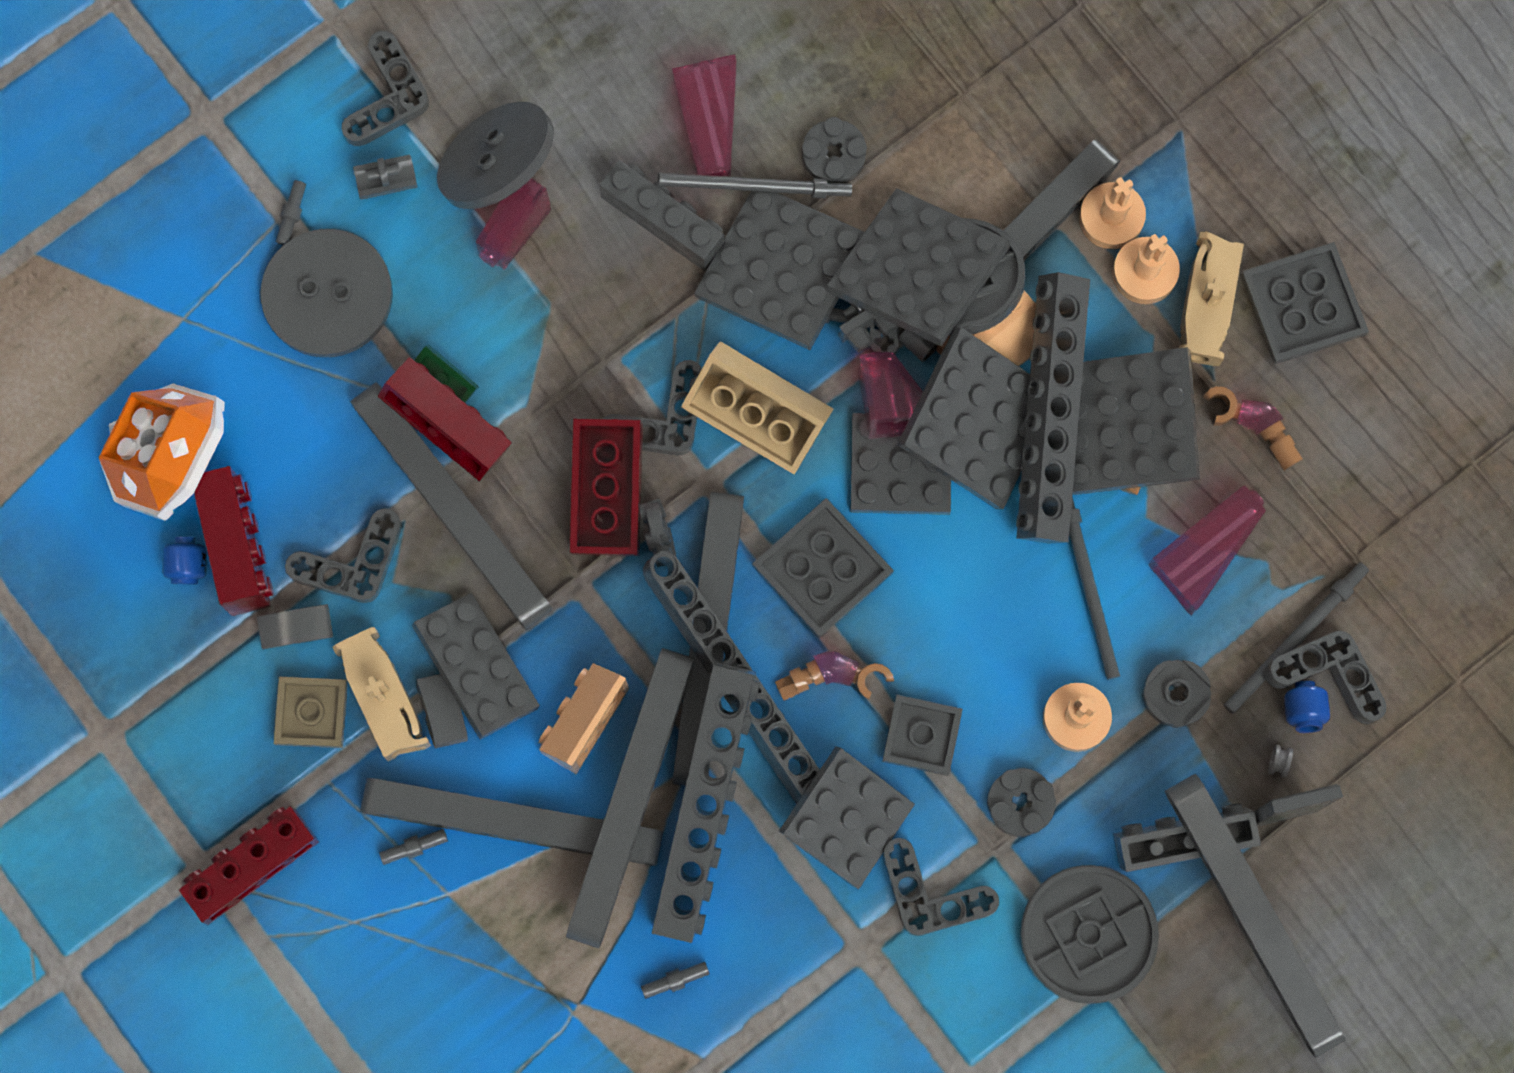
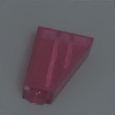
(513, 224)
(887, 394)

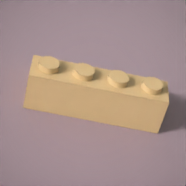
(756, 407)

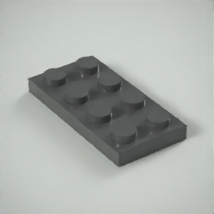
(475, 666)

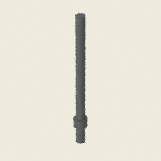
(817, 187)
(1339, 592)
(1092, 595)

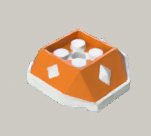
(161, 448)

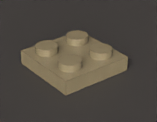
(310, 712)

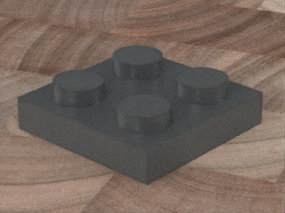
(922, 735)

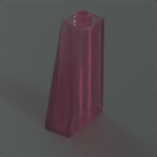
(708, 109)
(1204, 551)

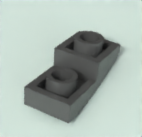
(295, 626)
(442, 712)

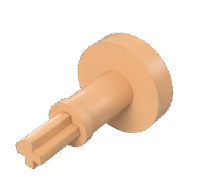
(1112, 214)
(1146, 270)
(1077, 717)

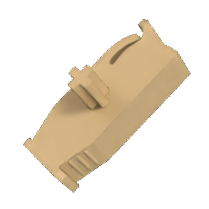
(1210, 298)
(381, 694)

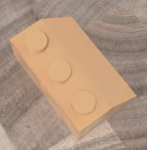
(1013, 335)
(583, 717)

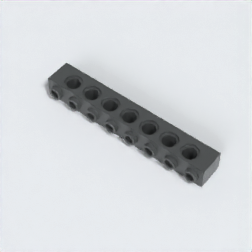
(1053, 408)
(669, 919)

